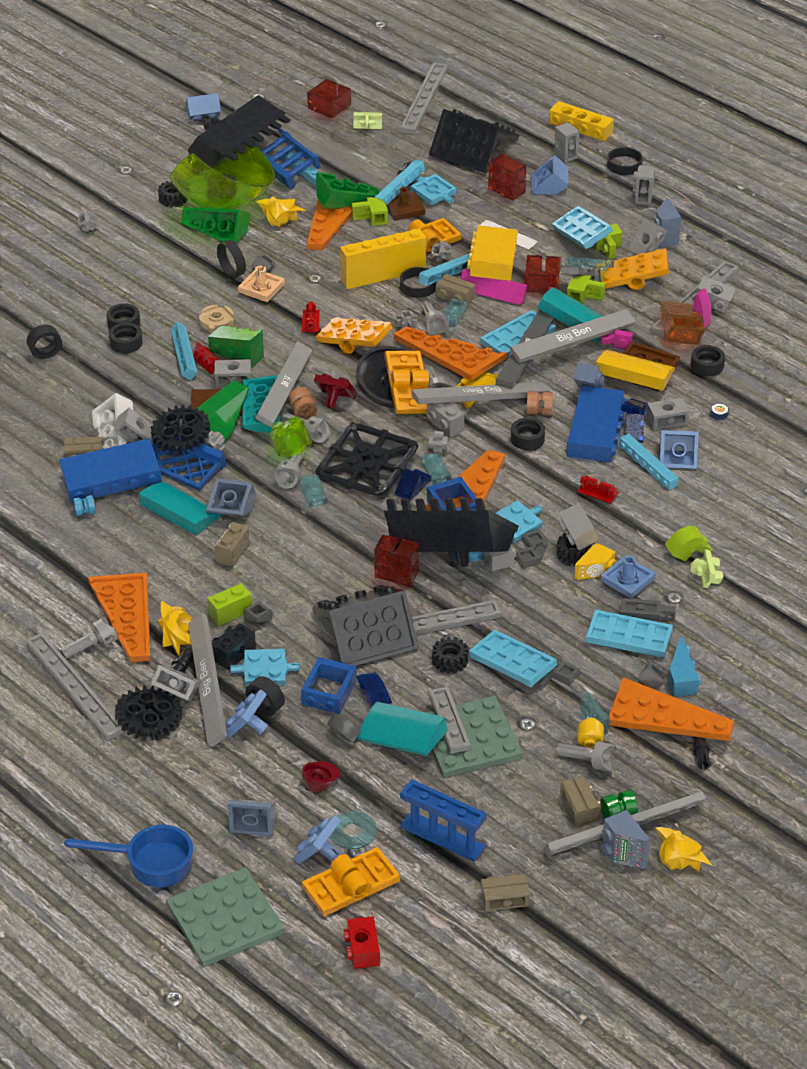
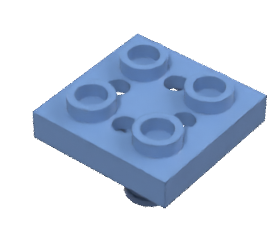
(631, 573)
(245, 714)
(318, 841)

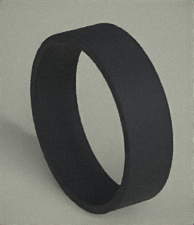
(624, 151)
(237, 255)
(415, 292)

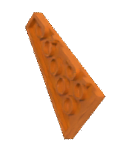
(325, 224)
(452, 353)
(481, 475)
(126, 608)
(652, 710)

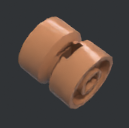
(302, 403)
(533, 403)

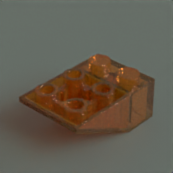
(681, 322)

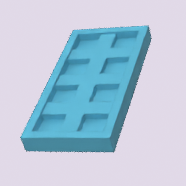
(582, 227)
(510, 333)
(629, 633)
(512, 658)

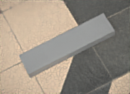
(444, 706)

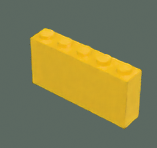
(492, 252)
(382, 258)

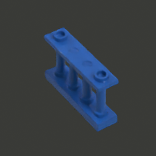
(281, 174)
(449, 809)

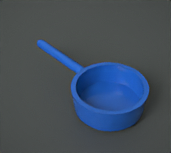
(156, 854)

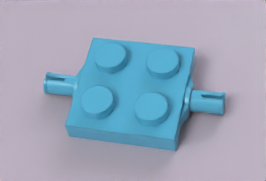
(433, 189)
(523, 517)
(265, 663)

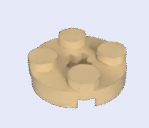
(215, 316)

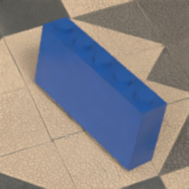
(596, 424)
(110, 470)

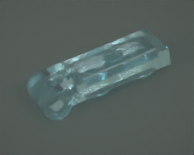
(588, 263)

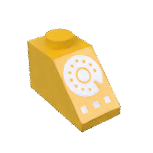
(594, 562)

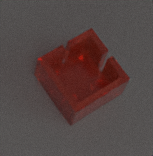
(326, 99)
(507, 177)
(537, 279)
(396, 567)

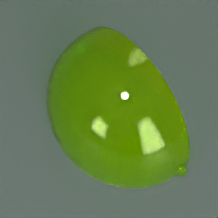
(213, 190)

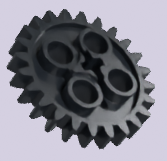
(193, 429)
(148, 712)

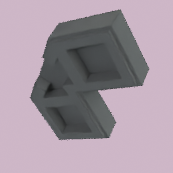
(577, 271)
(536, 544)
(562, 672)

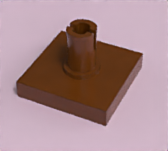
(405, 205)

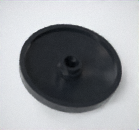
(373, 376)

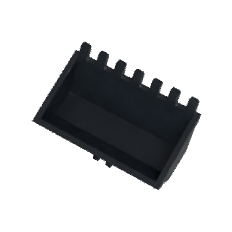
(237, 129)
(450, 528)

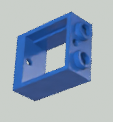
(451, 489)
(332, 671)

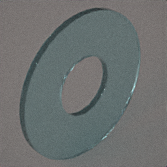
(363, 839)

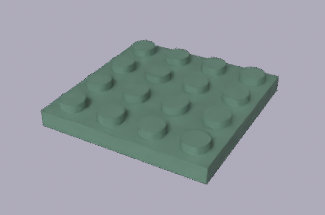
(489, 737)
(225, 916)

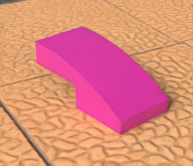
(703, 306)

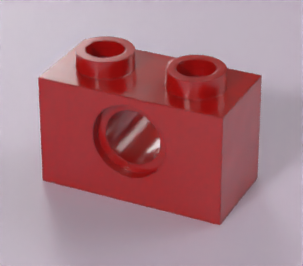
(363, 942)

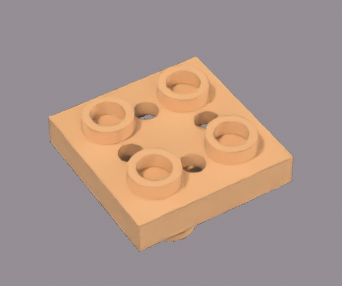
(261, 284)

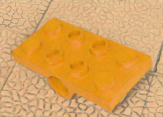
(437, 231)
(636, 269)
(353, 333)
(406, 373)
(350, 880)

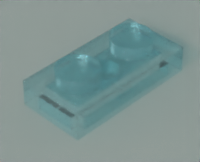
(455, 311)
(436, 468)
(313, 490)
(591, 709)

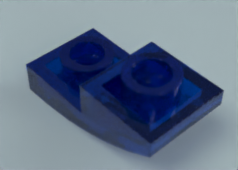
(634, 406)
(373, 688)

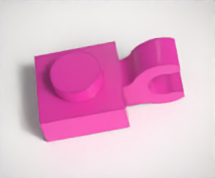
(620, 339)

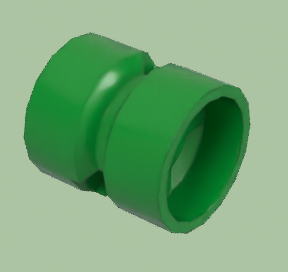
(615, 804)

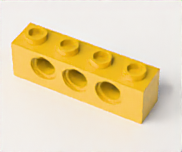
(584, 121)

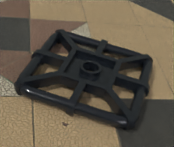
(371, 468)

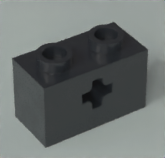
(231, 647)

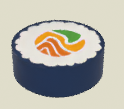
(719, 411)

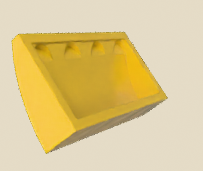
(634, 369)

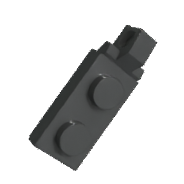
(647, 609)

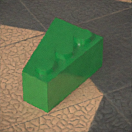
(237, 343)

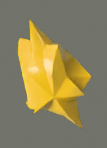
(279, 210)
(174, 626)
(679, 850)

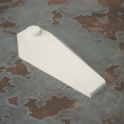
(105, 419)

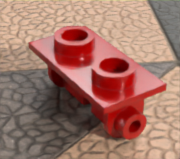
(310, 318)
(204, 357)
(602, 491)

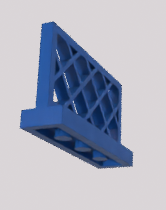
(205, 455)

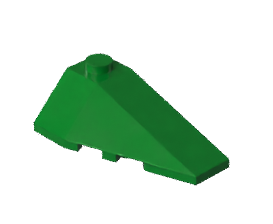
(341, 193)
(217, 223)
(225, 407)

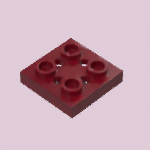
(334, 388)

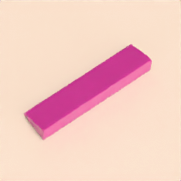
(497, 289)

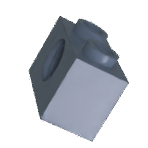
(588, 375)

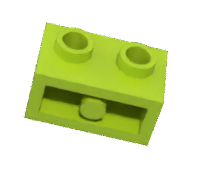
(229, 604)

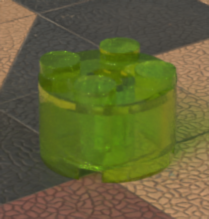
(290, 437)

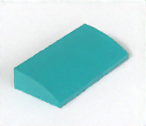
(567, 309)
(257, 393)
(177, 507)
(402, 728)

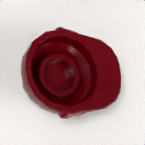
(319, 775)

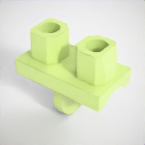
(367, 120)
(707, 569)

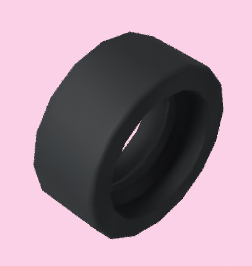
(123, 310)
(125, 329)
(42, 331)
(707, 352)
(527, 442)
(274, 699)

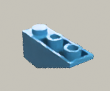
(682, 674)

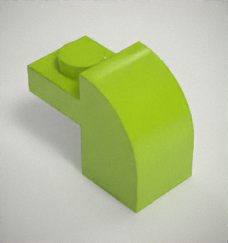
(371, 209)
(610, 242)
(583, 287)
(686, 541)

